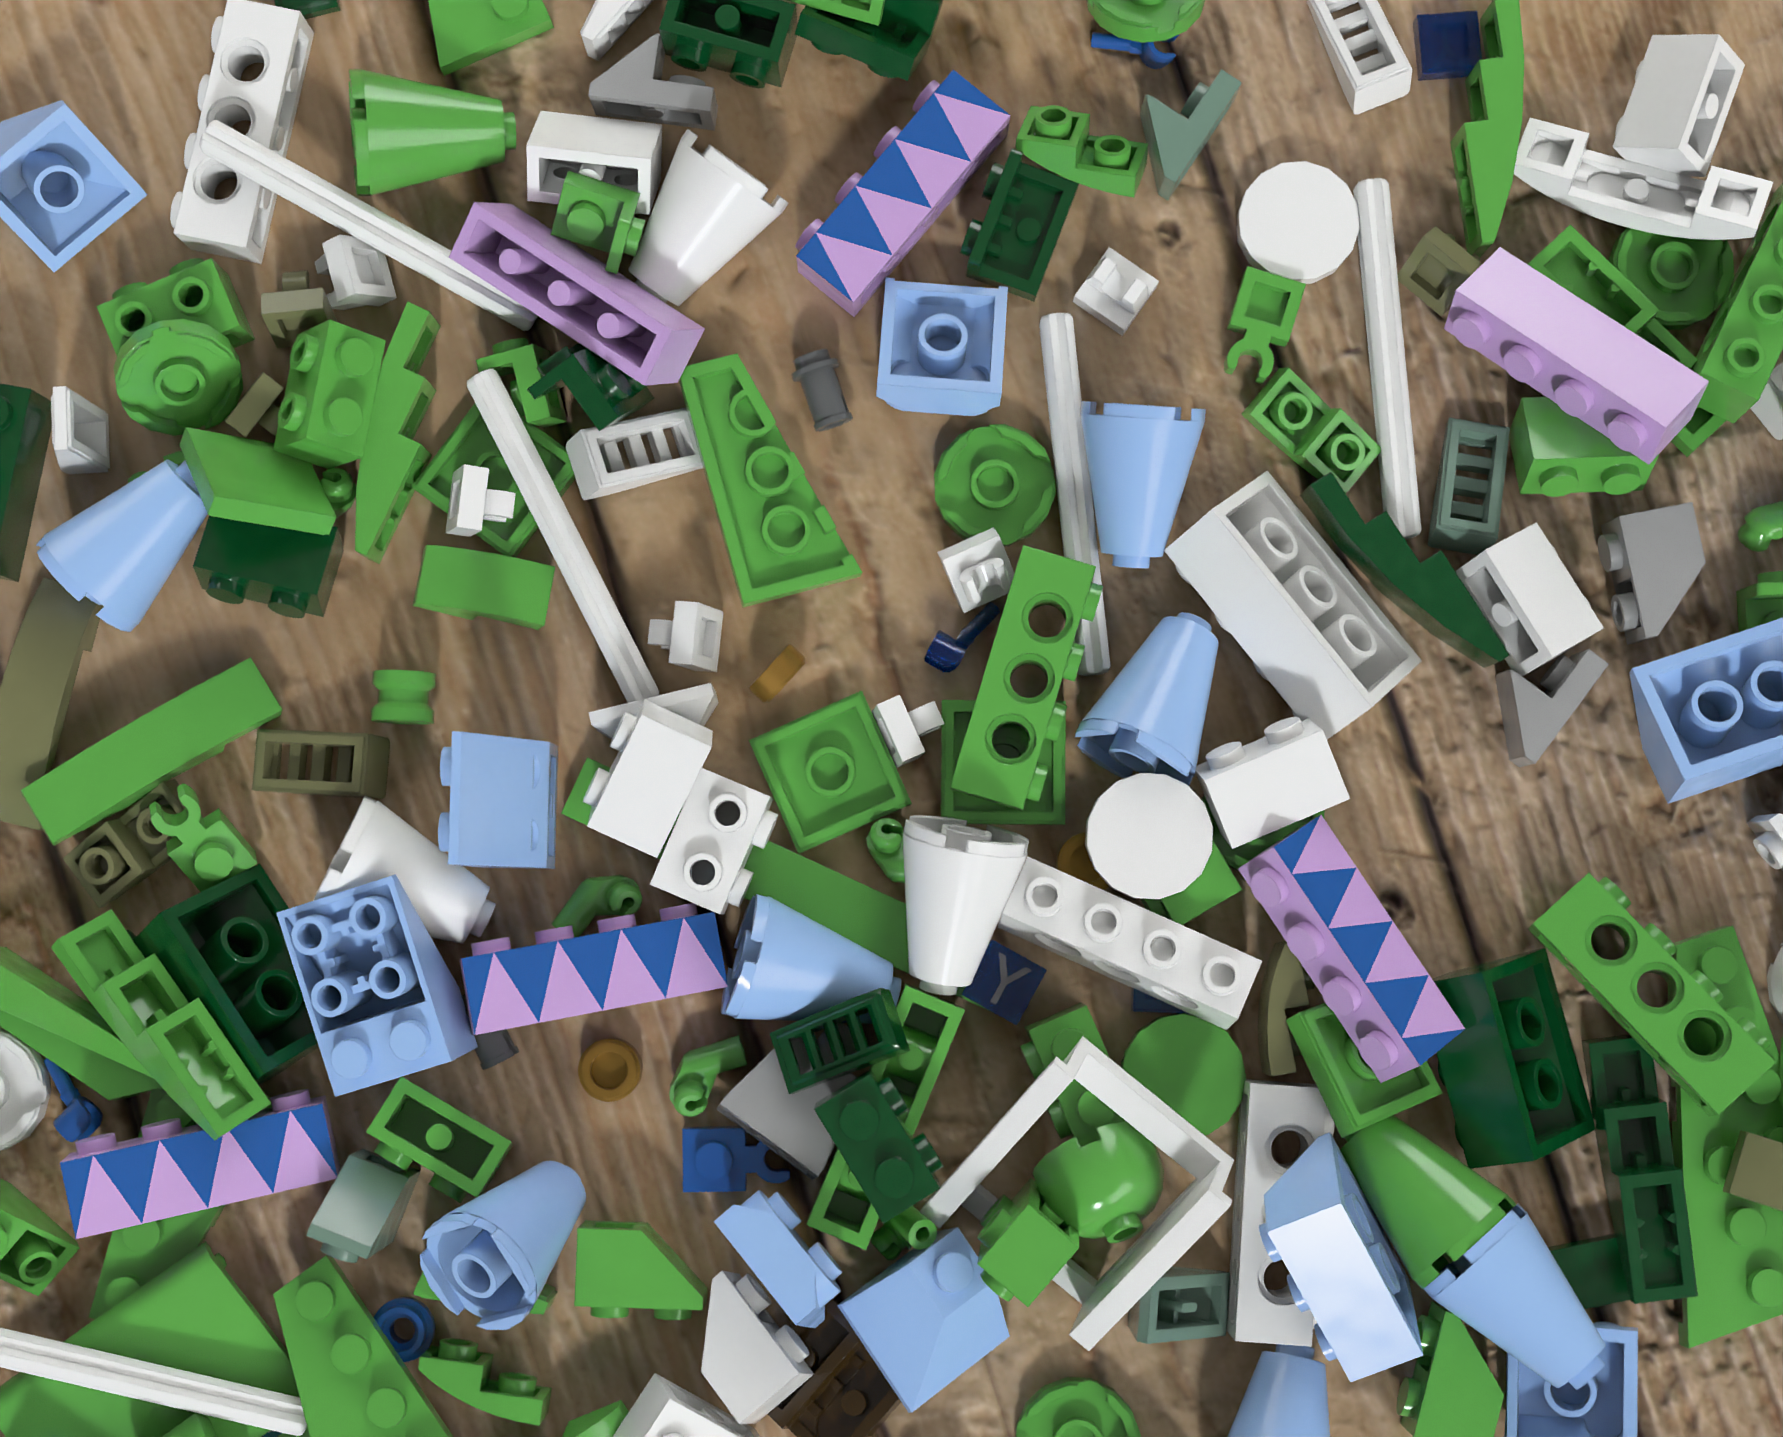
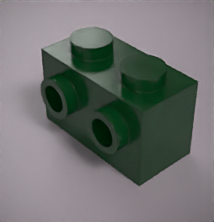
(734, 36)
(268, 565)
(878, 1146)

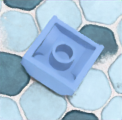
(942, 347)
(790, 1270)
(1598, 1409)

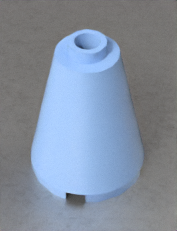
(1137, 474)
(127, 543)
(1156, 704)
(797, 967)
(503, 1245)
(1522, 1302)
(1285, 1396)

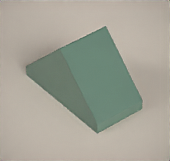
(1182, 1306)

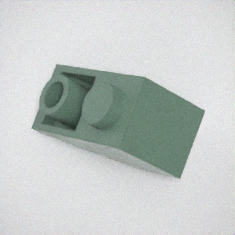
(363, 1207)

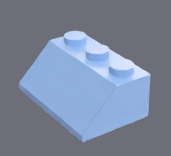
(1713, 711)
(1340, 1263)

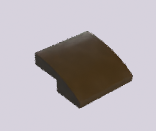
(847, 1388)

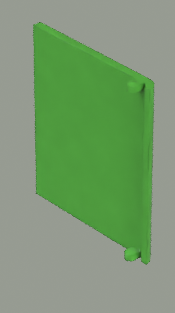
(179, 1319)

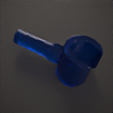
(947, 652)

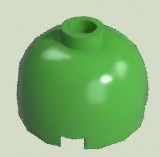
(1103, 1185)

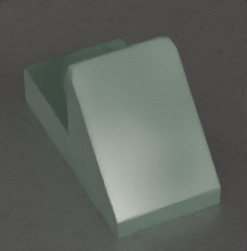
(1177, 141)

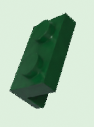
(887, 49)
(1019, 226)
(596, 384)

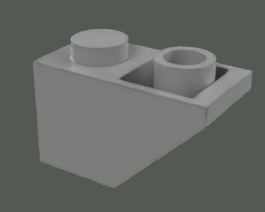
(1652, 566)

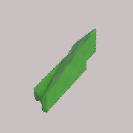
(67, 1030)

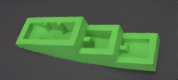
(1488, 145)
(1591, 277)
(391, 455)
(151, 751)
(160, 1027)

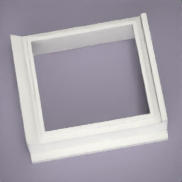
(1163, 1242)

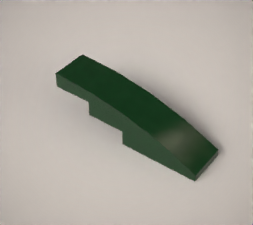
(1423, 590)
(1639, 1170)

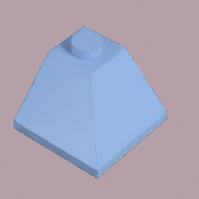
(59, 183)
(927, 1318)

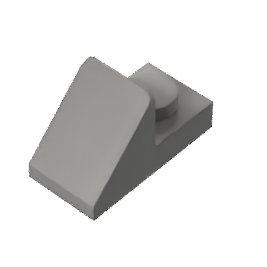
(636, 92)
(1535, 716)

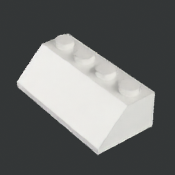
(1292, 606)

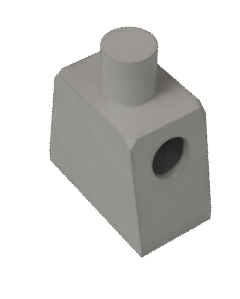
(784, 1119)

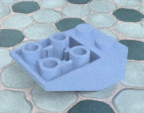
(499, 802)
(374, 986)

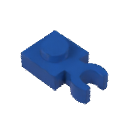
(721, 1158)

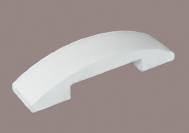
(1636, 194)

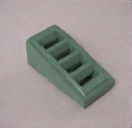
(1460, 524)

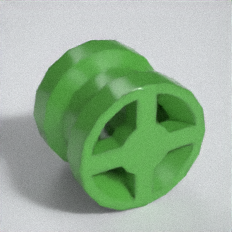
(403, 697)

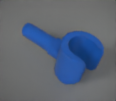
(1148, 53)
(81, 1115)

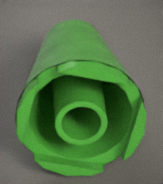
(421, 131)
(1422, 1196)

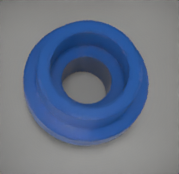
(421, 1318)

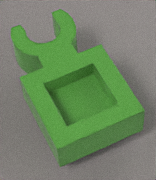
(1264, 315)
(205, 847)

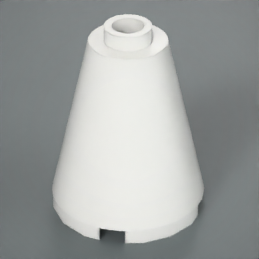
(699, 221)
(382, 845)
(955, 895)

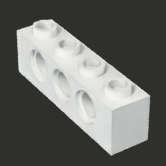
(243, 36)
(1129, 944)
(1264, 1112)

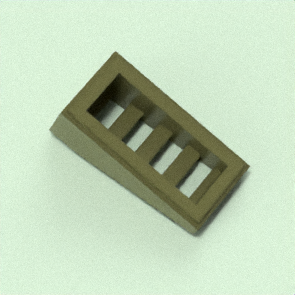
(360, 763)

